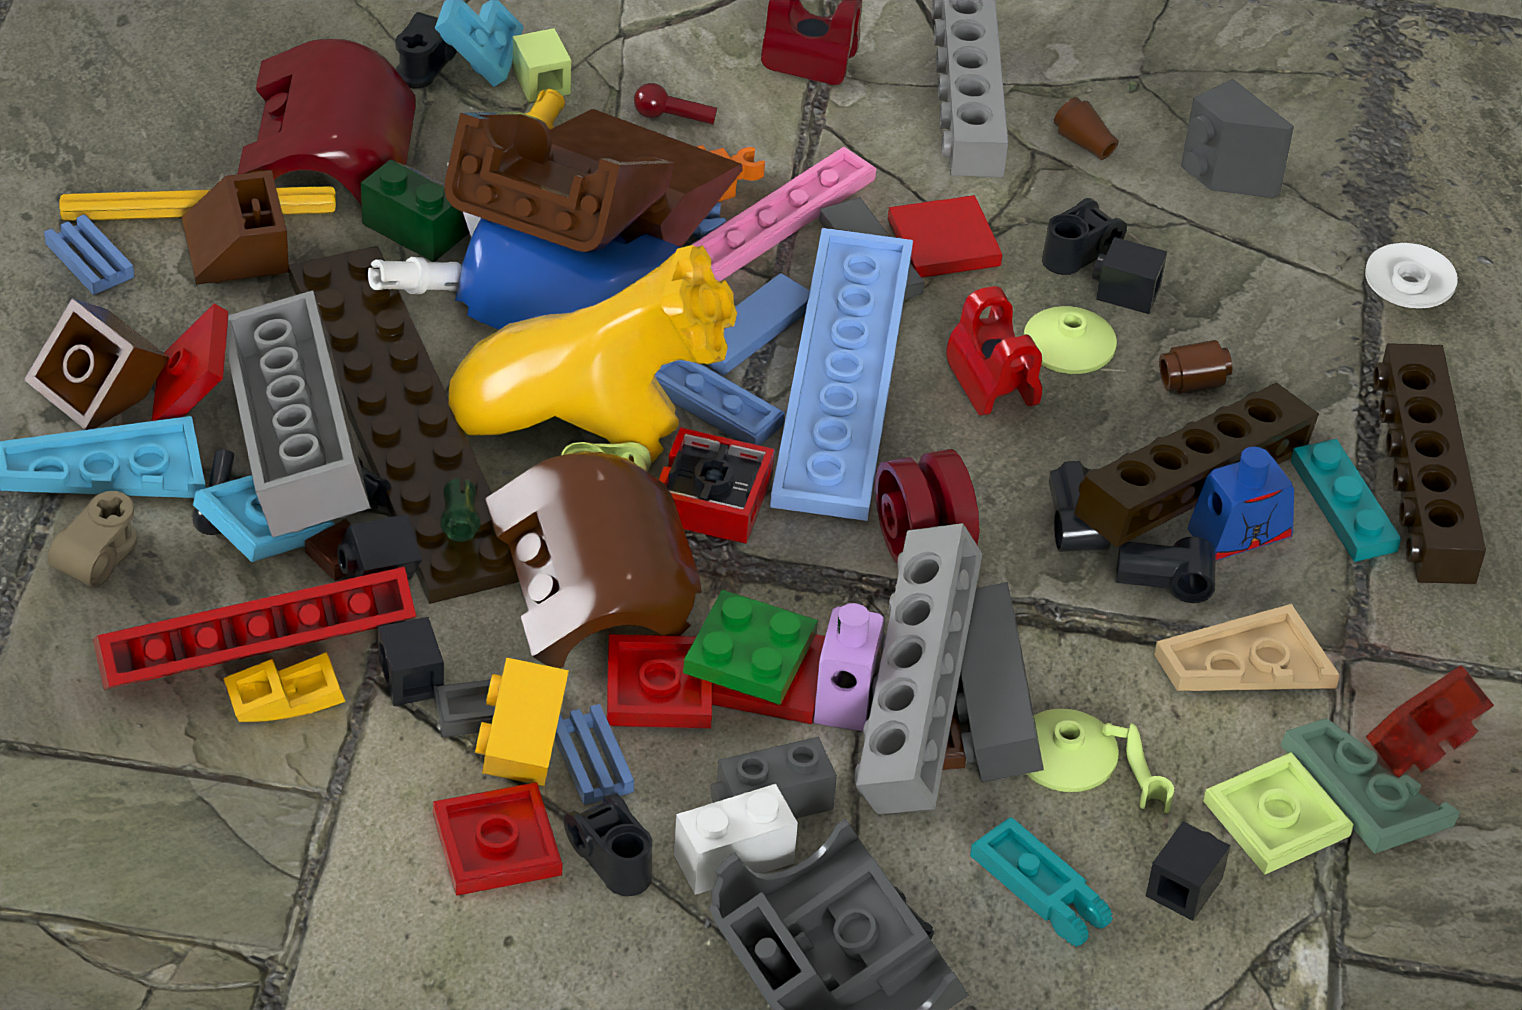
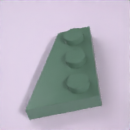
(1379, 804)

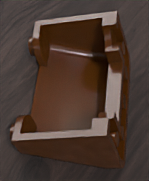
(505, 176)

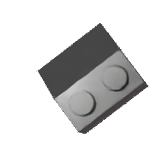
(1236, 142)

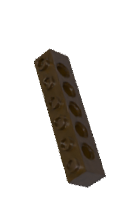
(1429, 464)
(1169, 473)

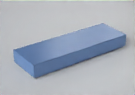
(762, 319)
(720, 401)

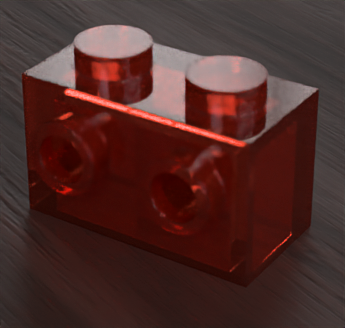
(1430, 721)

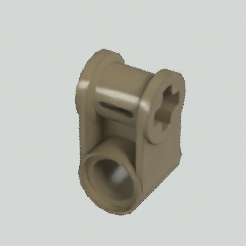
(95, 539)

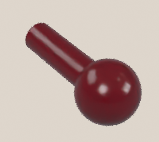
(652, 101)

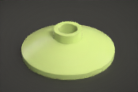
(1072, 339)
(1073, 751)

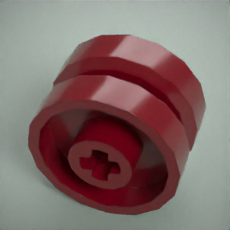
(924, 496)

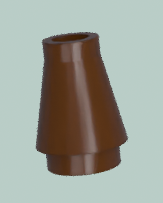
(1084, 127)

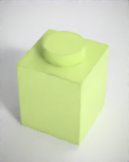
(541, 63)

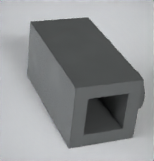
(797, 769)

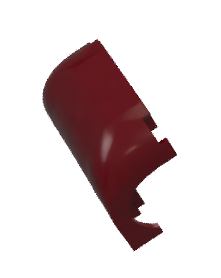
(331, 112)

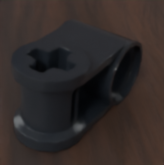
(422, 51)
(1079, 237)
(613, 845)

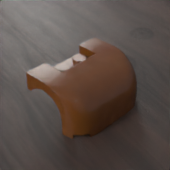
(594, 551)

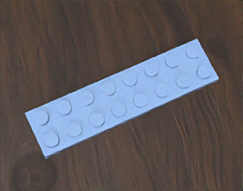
(842, 375)

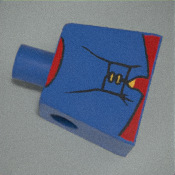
(1244, 505)

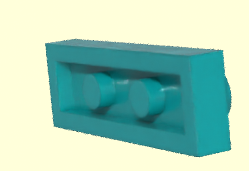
(1345, 500)

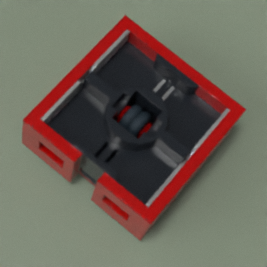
(717, 483)

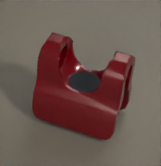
(809, 43)

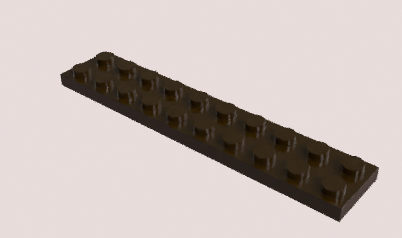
(404, 421)

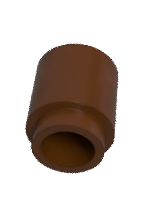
(1195, 367)

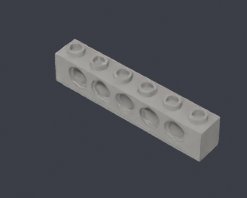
(970, 87)
(919, 670)

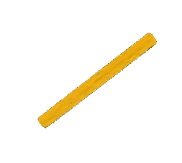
(177, 202)

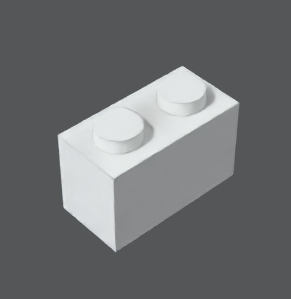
(751, 824)

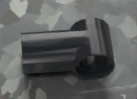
(1069, 530)
(1183, 568)

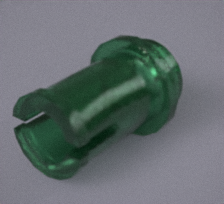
(460, 518)

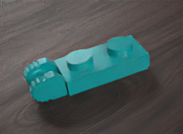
(1041, 880)

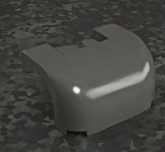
(831, 934)

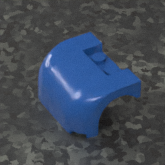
(523, 277)

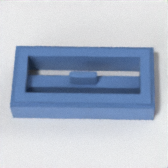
(97, 252)
(580, 724)

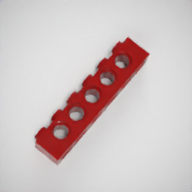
(253, 628)

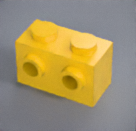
(523, 721)

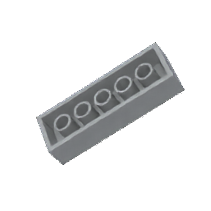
(294, 415)

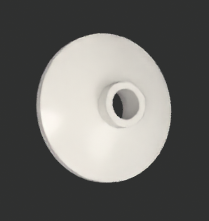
(1411, 275)

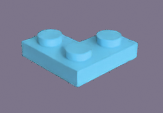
(481, 39)

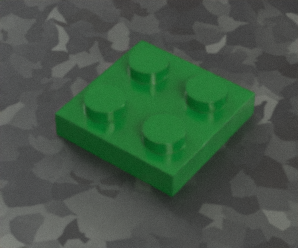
(750, 646)

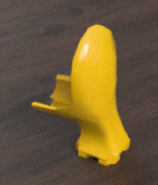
(600, 359)

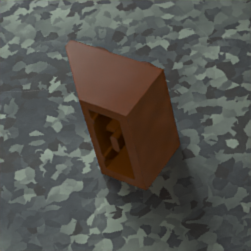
(237, 230)

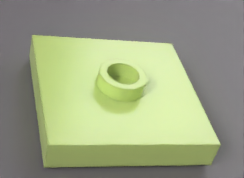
(1278, 813)

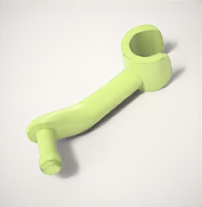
(1152, 787)

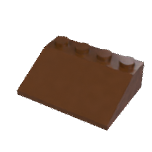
(695, 183)

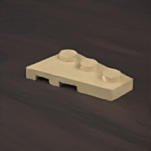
(1248, 654)

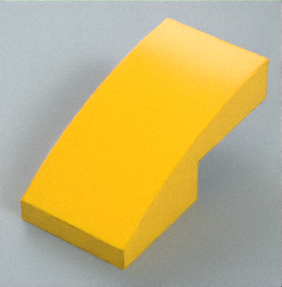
(271, 694)

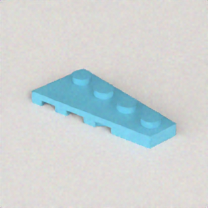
(131, 458)

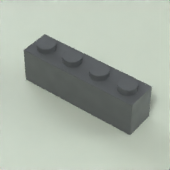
(996, 691)

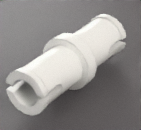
(414, 275)

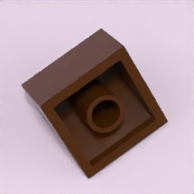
(94, 365)

